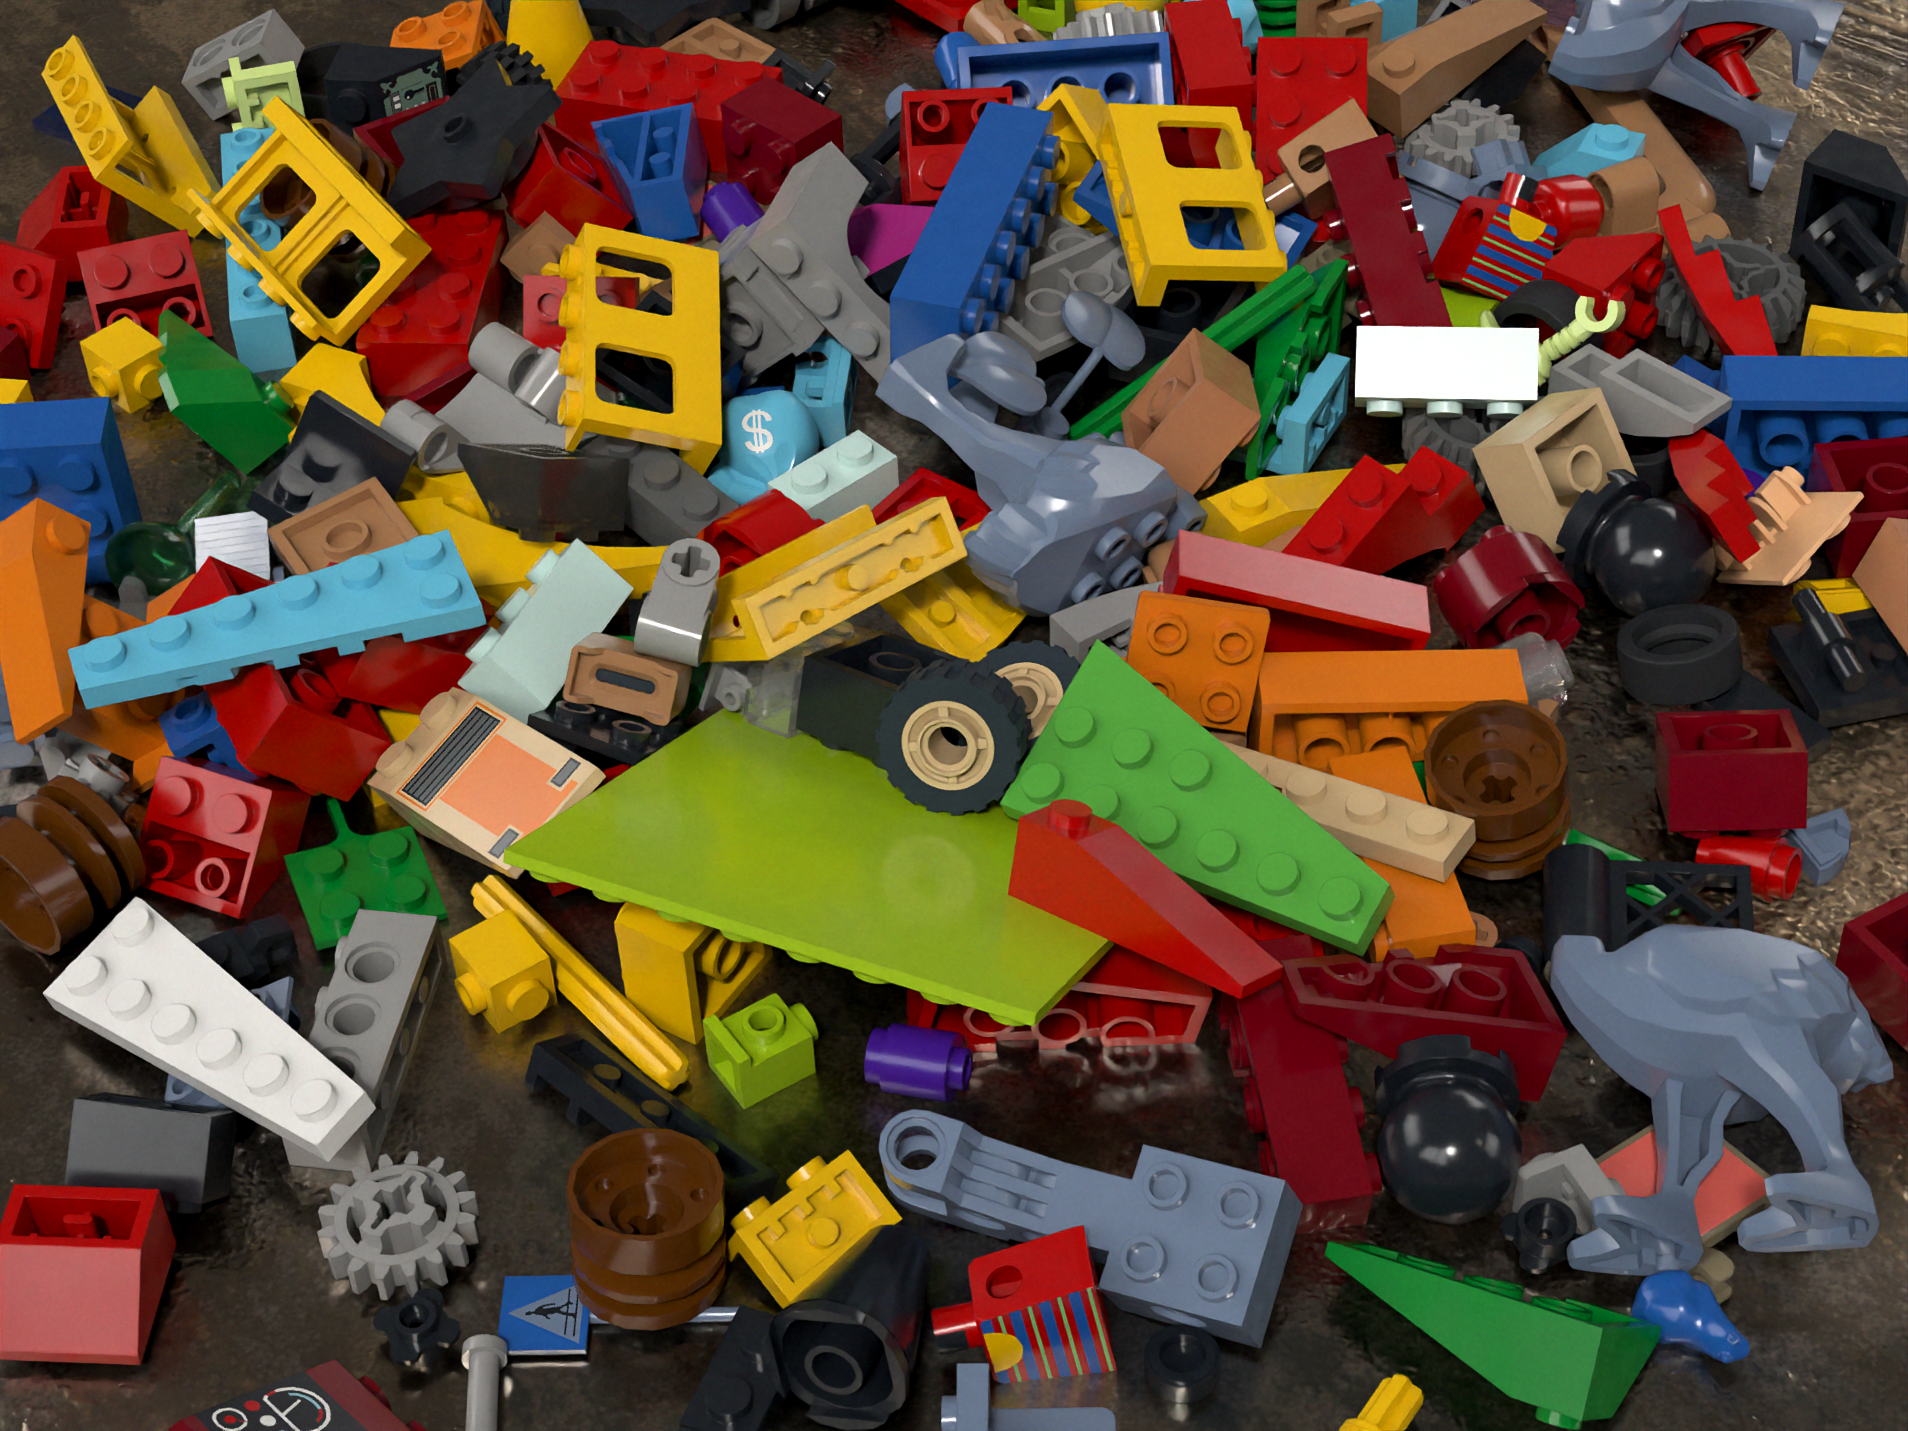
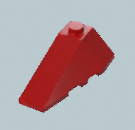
(1121, 891)

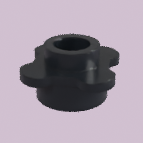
(1541, 1219)
(421, 1344)

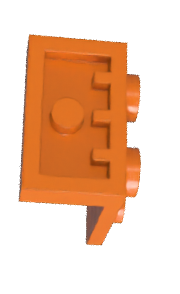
(457, 30)
(1200, 654)

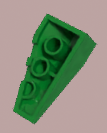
(1290, 350)
(221, 396)
(1546, 1352)

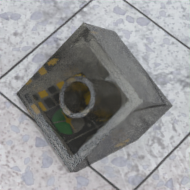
(548, 488)

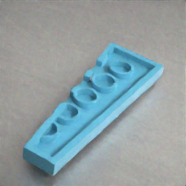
(400, 589)

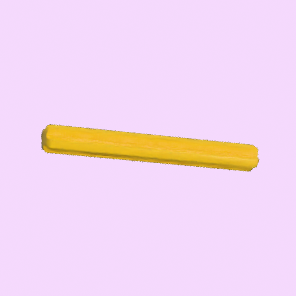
(590, 989)

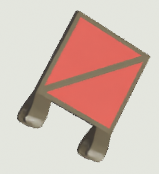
(1721, 1203)

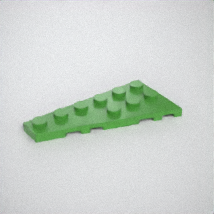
(1195, 806)

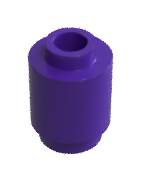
(728, 207)
(918, 1062)

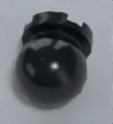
(1637, 546)
(1448, 1128)

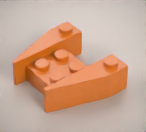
(47, 615)

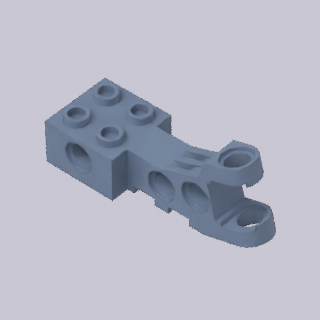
(1175, 1240)

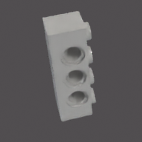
(375, 1018)

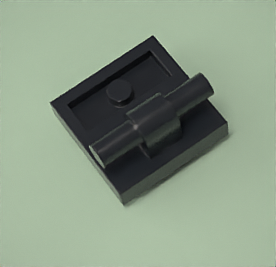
(1842, 663)

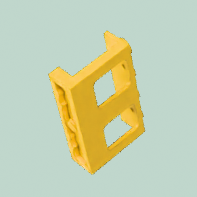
(145, 140)
(1150, 192)
(342, 206)
(684, 340)
(828, 578)

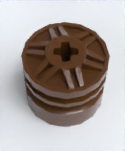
(289, 198)
(1509, 775)
(63, 863)
(647, 1228)

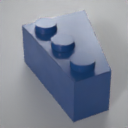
(658, 168)

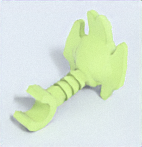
(1570, 337)

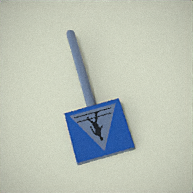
(548, 1319)

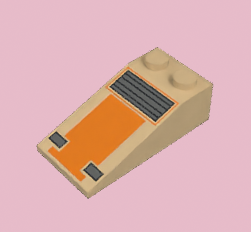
(479, 778)

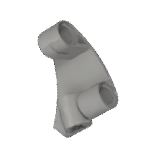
(505, 402)

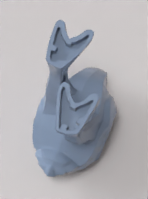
(1639, 46)
(1064, 513)
(1719, 1037)

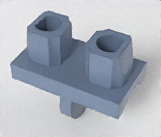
(1498, 158)

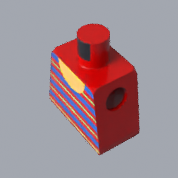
(1496, 242)
(1033, 1311)

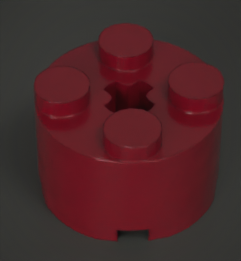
(1508, 589)

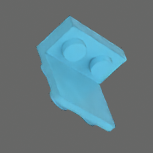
(1310, 420)

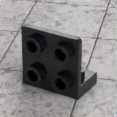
(328, 456)

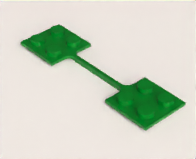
(361, 873)

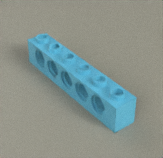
(258, 324)

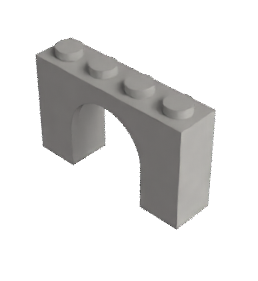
(809, 252)

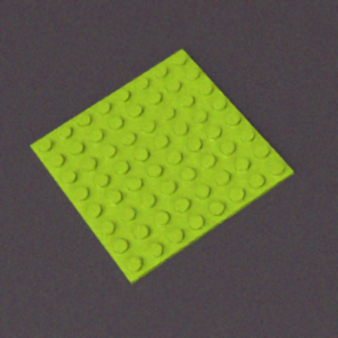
(821, 862)

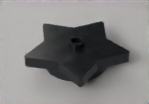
(655, 21)
(469, 143)

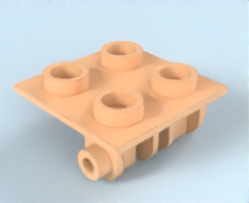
(1787, 530)

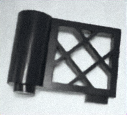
(1589, 898)

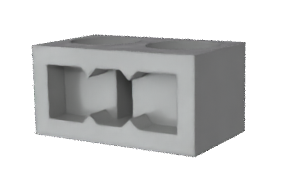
(256, 43)

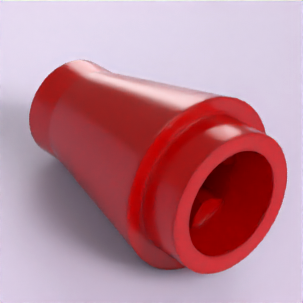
(1772, 862)

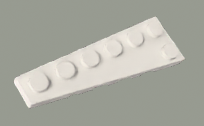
(193, 1020)

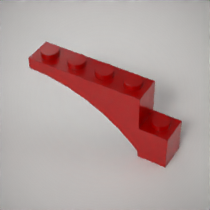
(1390, 517)

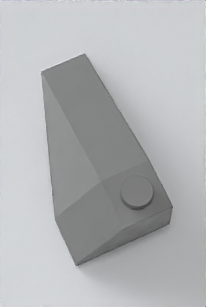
(1036, 306)

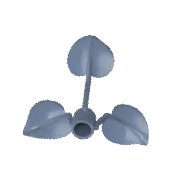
(1008, 370)

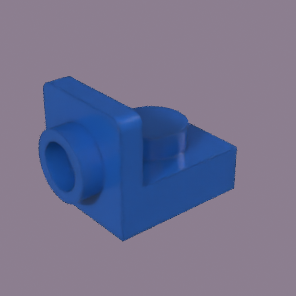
(194, 726)

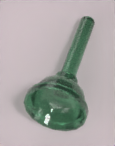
(162, 551)

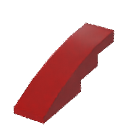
(1733, 325)
(1716, 490)

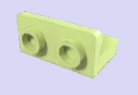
(256, 87)

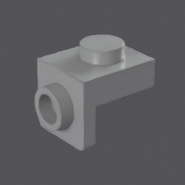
(1567, 1177)

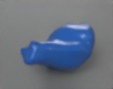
(1689, 1315)

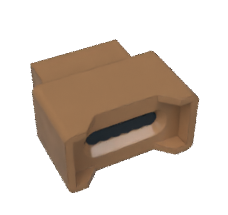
(612, 675)

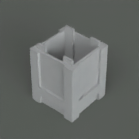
(760, 309)

